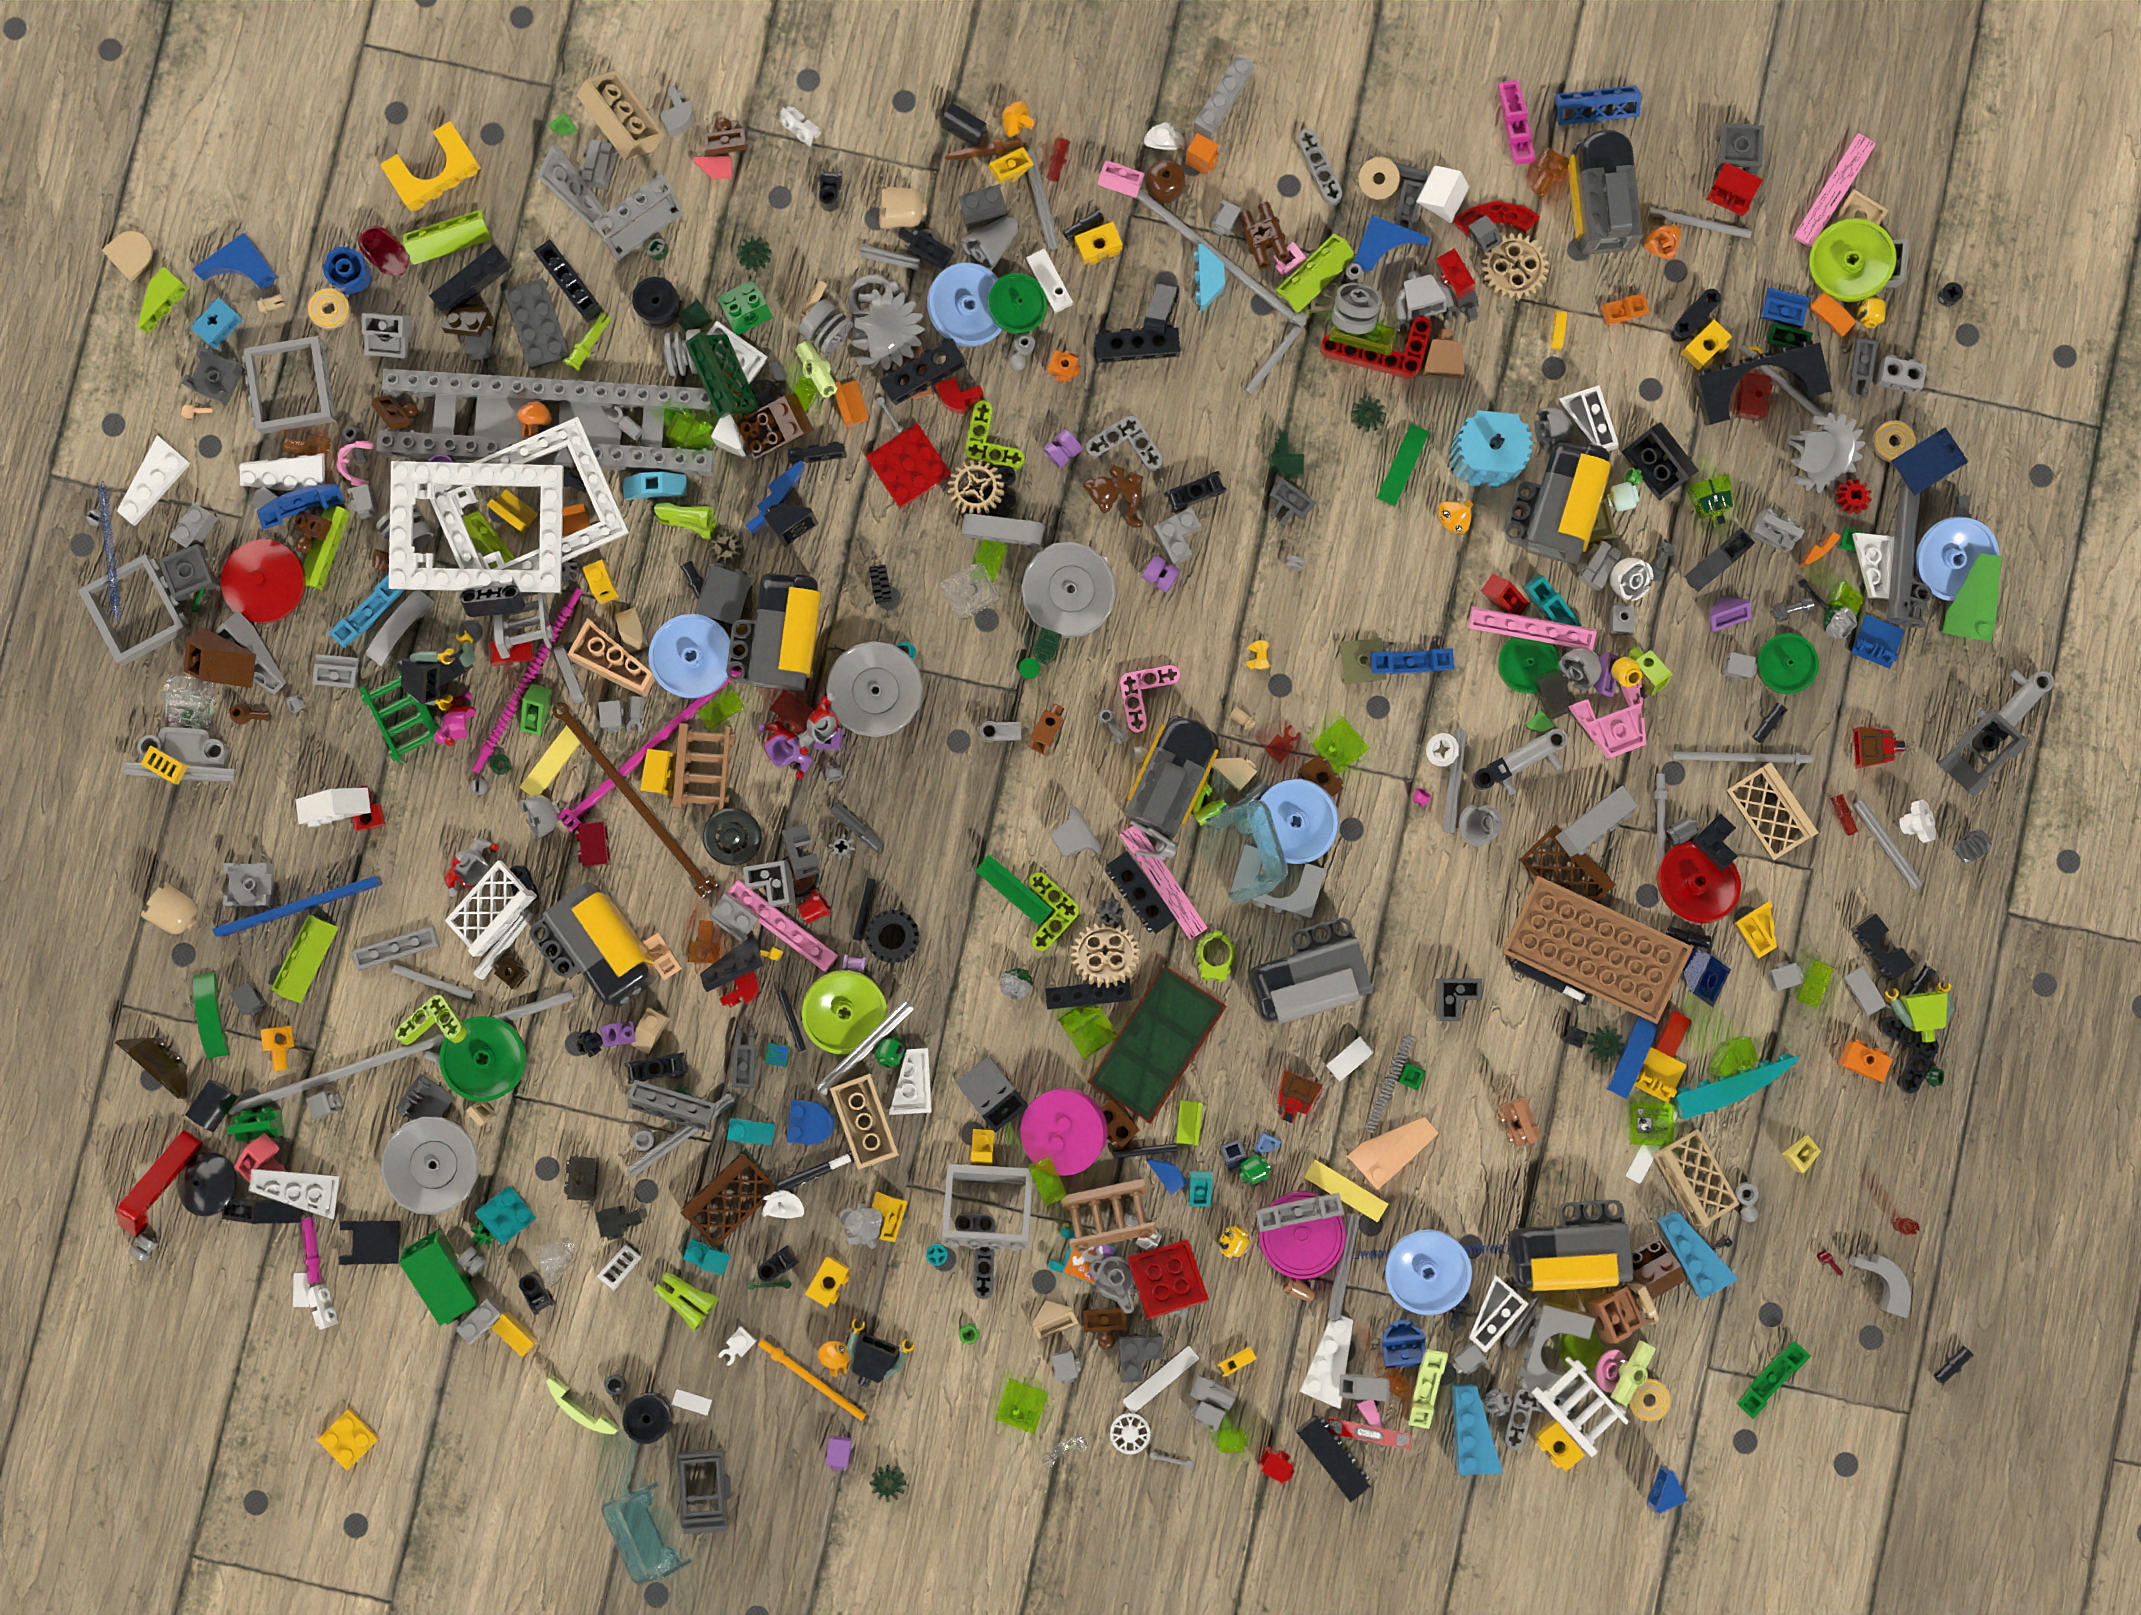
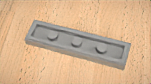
(395, 948)

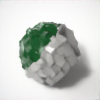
(1839, 622)
(1016, 983)

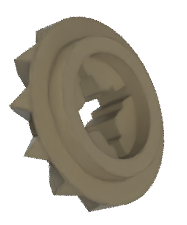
(727, 557)

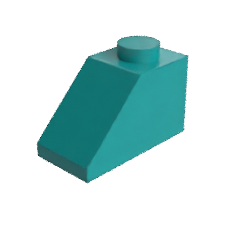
(750, 1131)

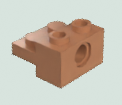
(1520, 1111)
(1615, 1315)

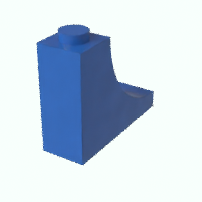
(1381, 238)
(239, 258)

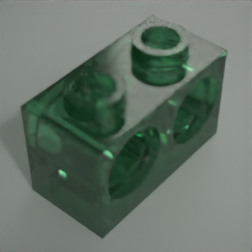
(1047, 646)

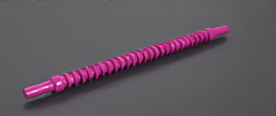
(487, 749)

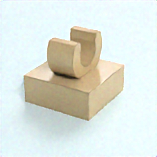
(480, 1113)

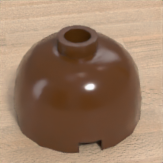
(1167, 188)

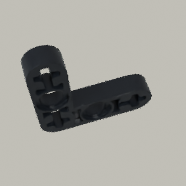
(1918, 1053)

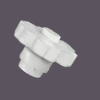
(1919, 821)

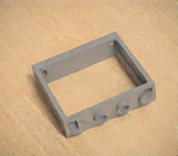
(644, 226)
(323, 384)
(106, 629)
(993, 1175)

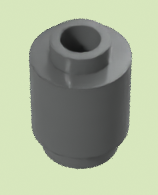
(1682, 831)

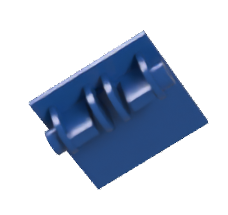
(1878, 642)

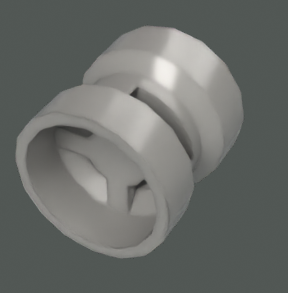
(143, 1247)
(477, 1262)

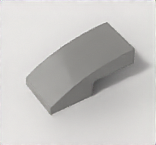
(1865, 991)

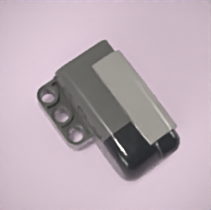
(1314, 978)

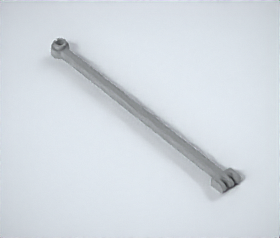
(1298, 319)

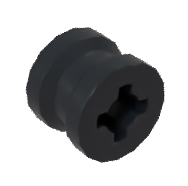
(1945, 296)
(1575, 1036)

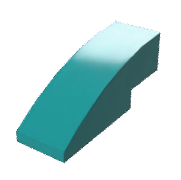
(1549, 602)

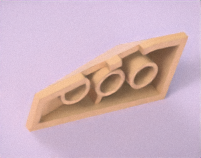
(1388, 1153)

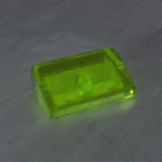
(991, 556)

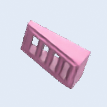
(1370, 1412)

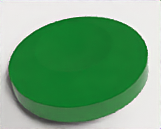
(1017, 303)
(1523, 661)
(1787, 663)

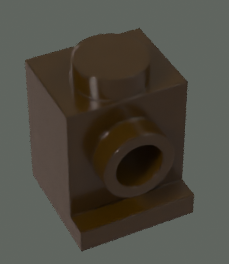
(518, 974)

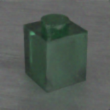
(694, 317)

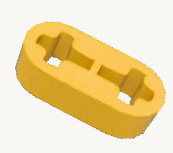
(1558, 330)

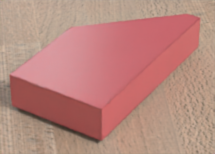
(715, 166)

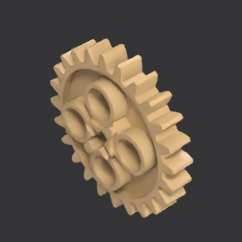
(1503, 280)
(1104, 938)

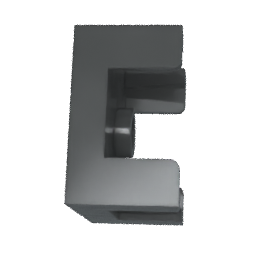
(1740, 146)
(214, 376)
(187, 572)
(793, 840)

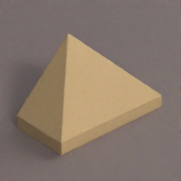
(631, 630)
(1053, 1319)

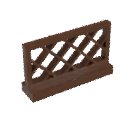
(1583, 861)
(712, 1190)

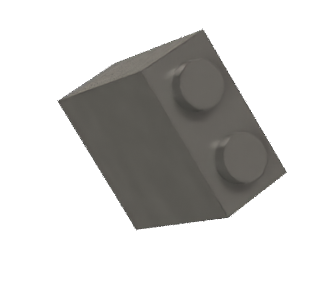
(982, 207)
(723, 594)

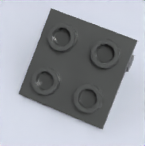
(424, 1100)

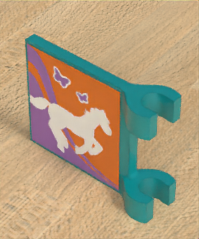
(1077, 1263)

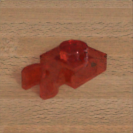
(1280, 747)

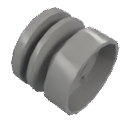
(825, 327)
(677, 353)
(421, 531)

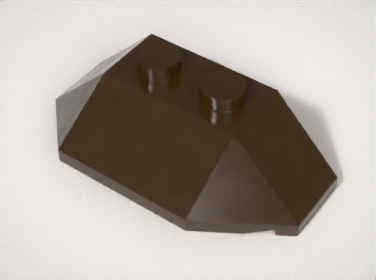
(158, 1062)

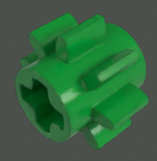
(482, 1238)

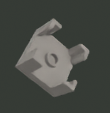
(249, 884)

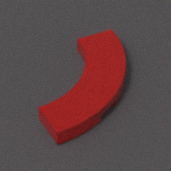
(1498, 213)

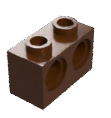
(1119, 1119)

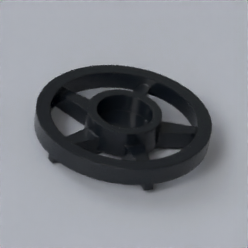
(763, 397)

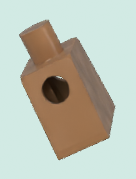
(1444, 357)

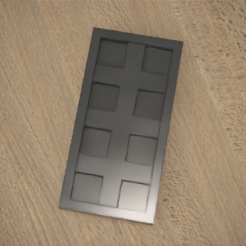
(537, 323)

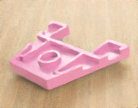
(1617, 731)

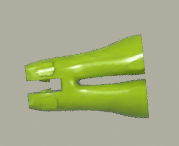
(698, 518)
(701, 1299)

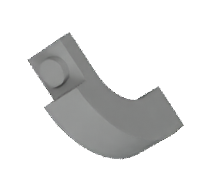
(1896, 1287)

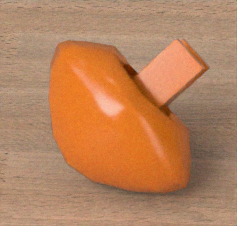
(1663, 241)
(531, 416)

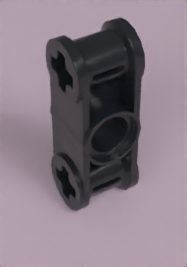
(1695, 315)
(1181, 496)
(642, 1070)

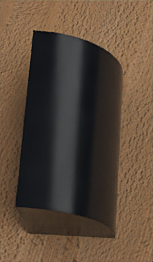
(964, 125)
(211, 1105)

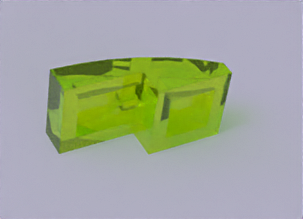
(721, 709)
(1815, 983)

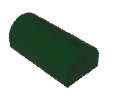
(1786, 336)

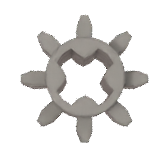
(839, 842)
(1497, 1402)

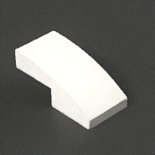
(1349, 1058)

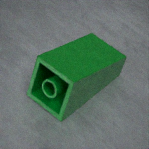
(439, 1277)

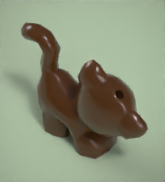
(1105, 492)

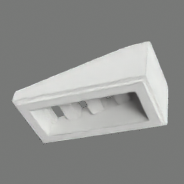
(607, 1269)

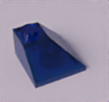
(1705, 976)

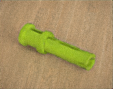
(582, 349)

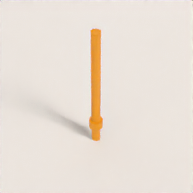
(778, 1355)

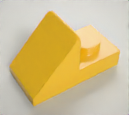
(1011, 166)
(982, 1147)

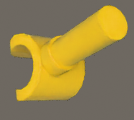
(774, 953)

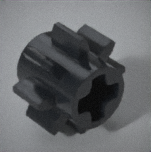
(589, 1043)

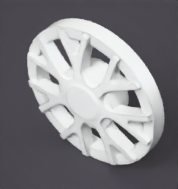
(1129, 1433)

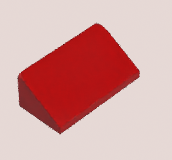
(1672, 1034)

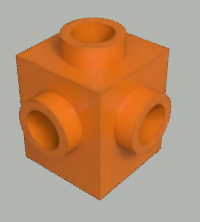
(1064, 366)

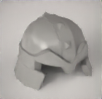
(1480, 824)

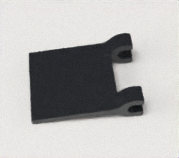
(372, 1242)

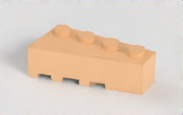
(603, 656)

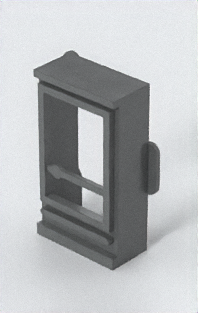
(1963, 772)
(704, 1520)

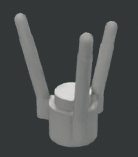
(1165, 847)

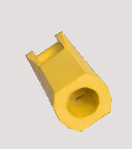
(1240, 1359)

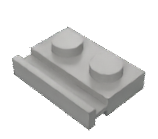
(335, 671)
(734, 917)

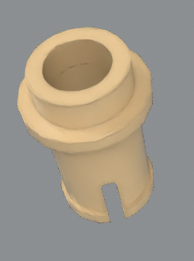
(270, 303)
(1243, 719)

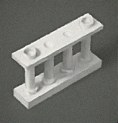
(1561, 1411)

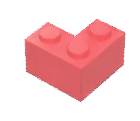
(259, 1156)

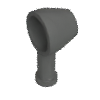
(357, 436)

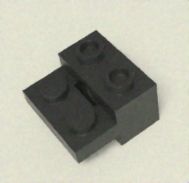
(615, 1221)

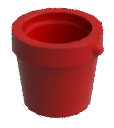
(814, 907)

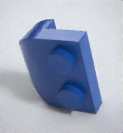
(809, 1123)
(1403, 1344)

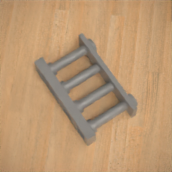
(503, 626)

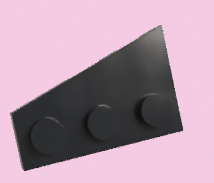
(734, 964)

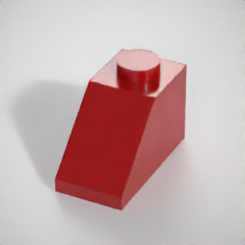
(1504, 595)

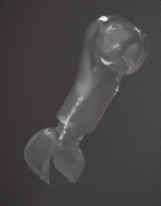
(1065, 1444)

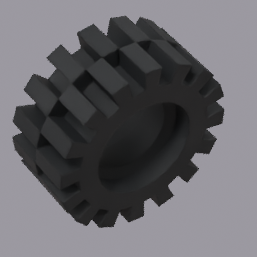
(880, 584)

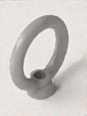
(867, 280)

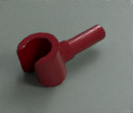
(1825, 1257)

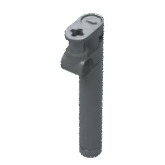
(1906, 597)

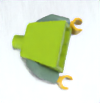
(1923, 1010)

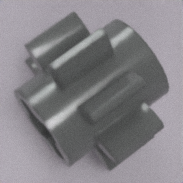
(1110, 911)

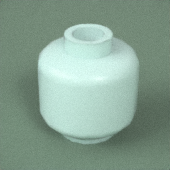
(1623, 496)

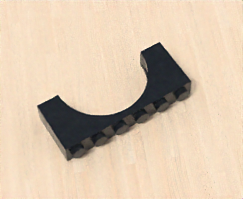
(1804, 363)

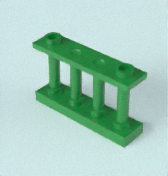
(424, 715)

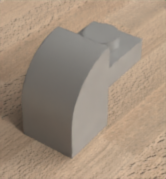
(681, 116)

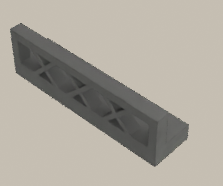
(671, 1105)

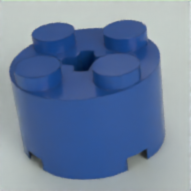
(335, 270)

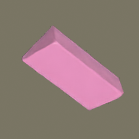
(1120, 178)

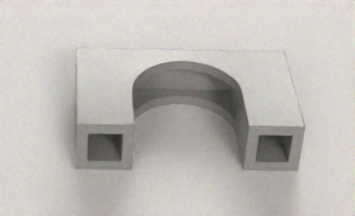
(1299, 903)
(1550, 1321)

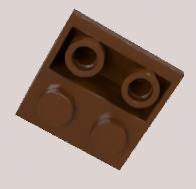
(1656, 1268)

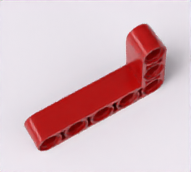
(1379, 364)
(133, 1208)

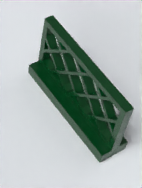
(716, 380)

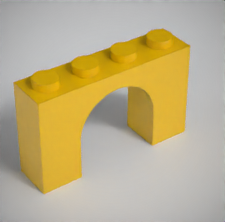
(458, 166)

